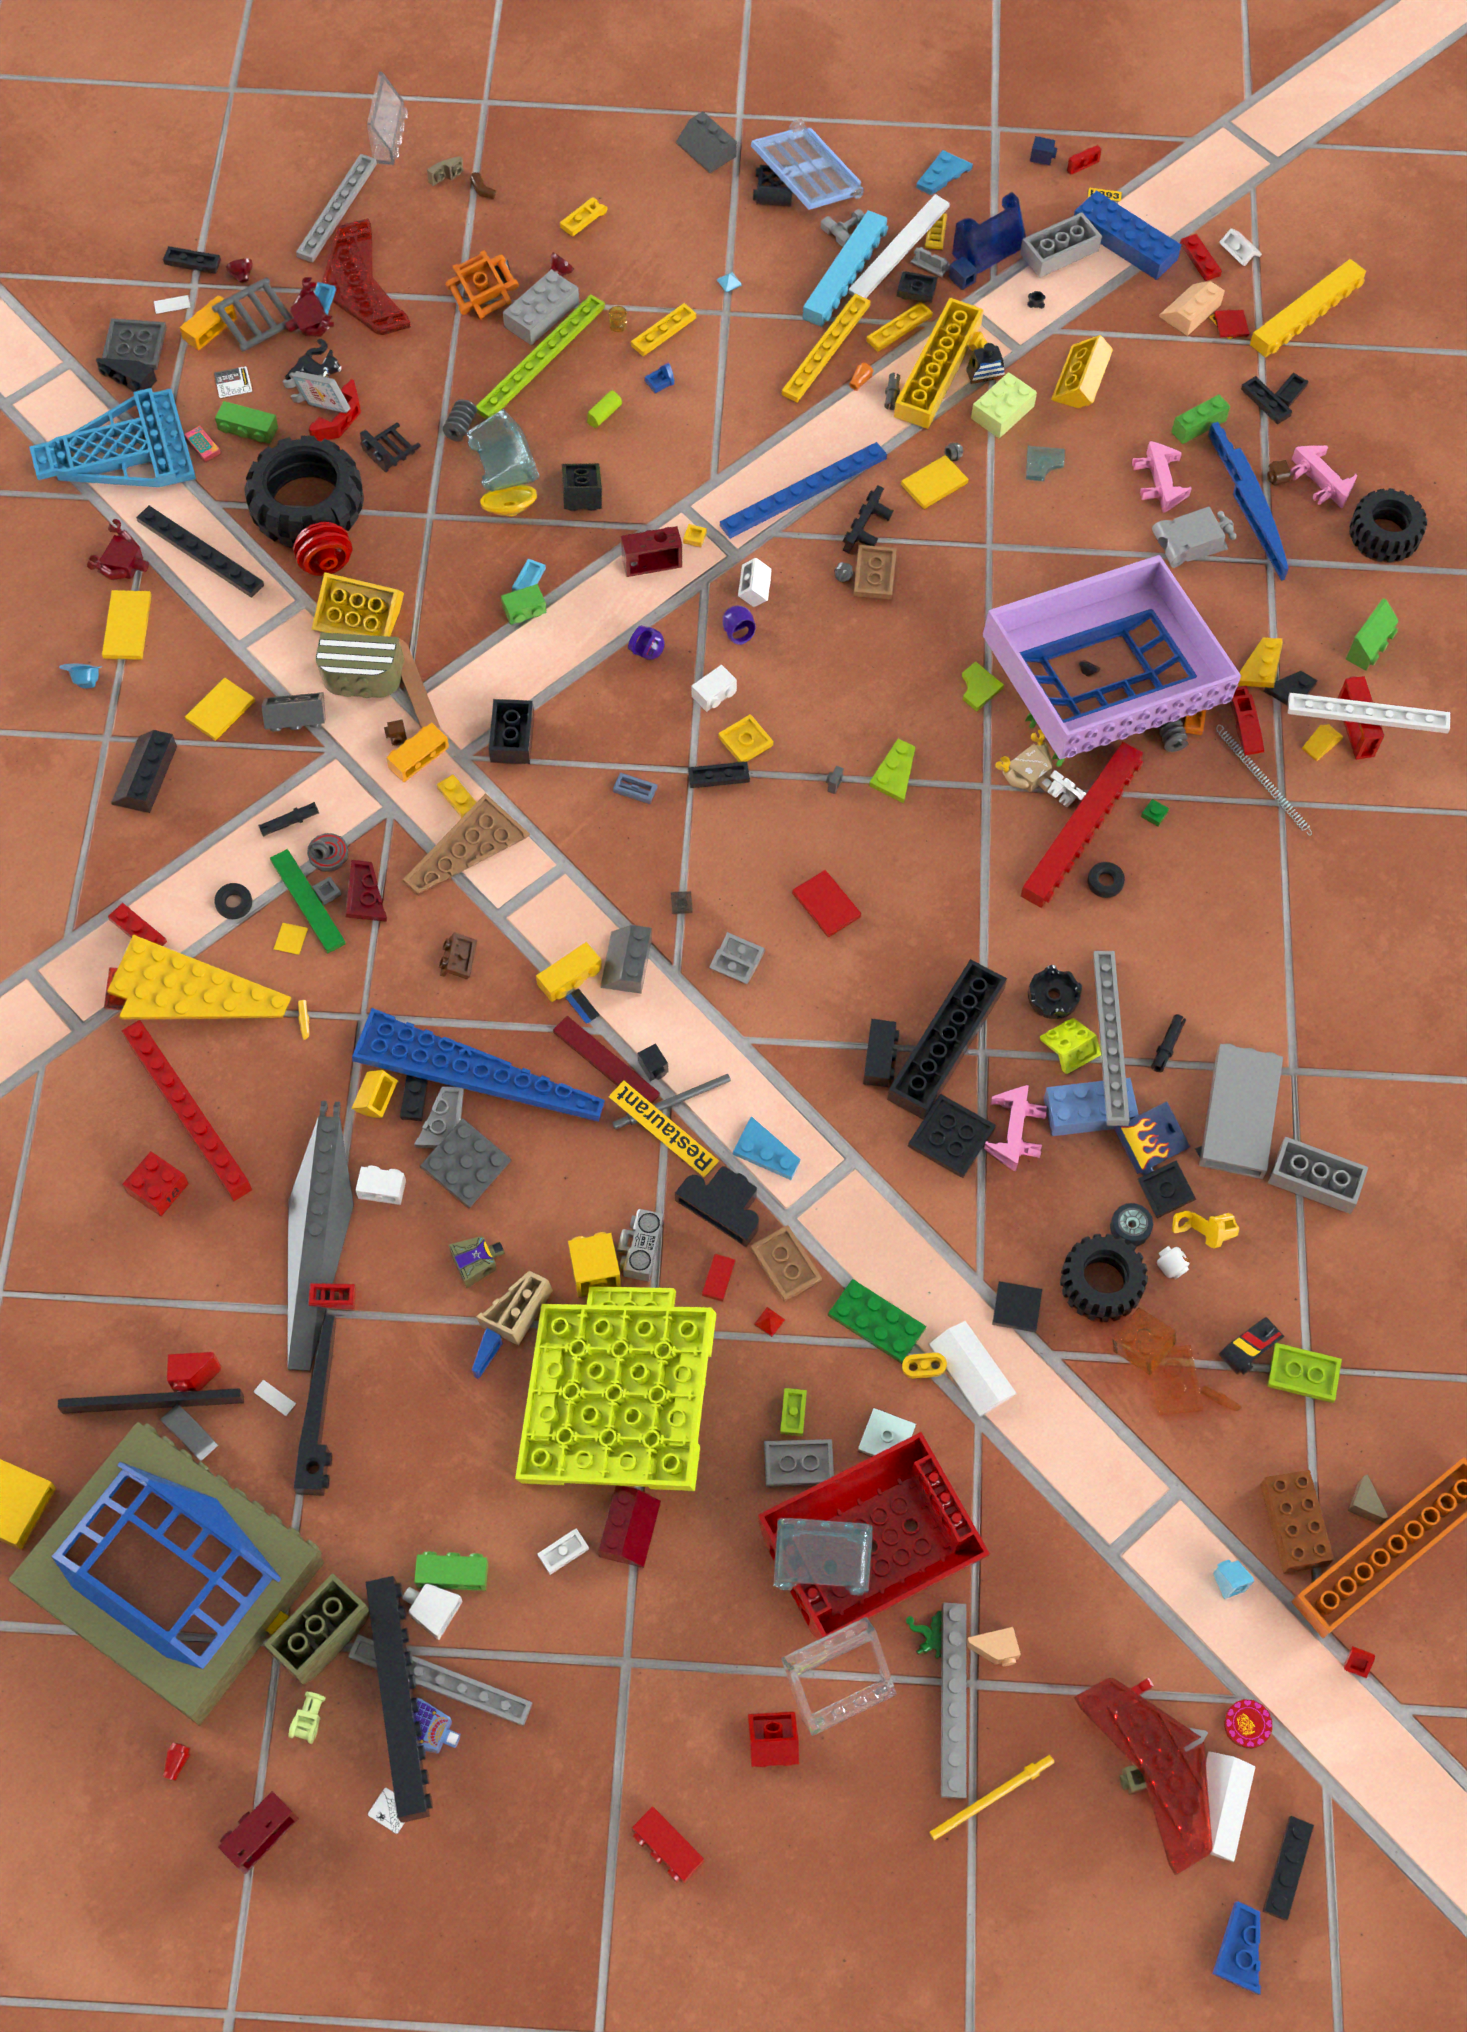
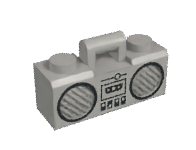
(646, 1236)

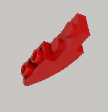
(1247, 721)

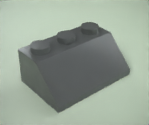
(707, 142)
(294, 711)
(627, 959)

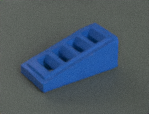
(488, 1348)

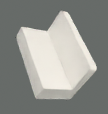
(1239, 246)

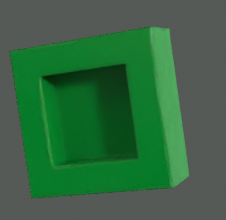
(1155, 812)

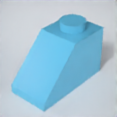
(1232, 1578)

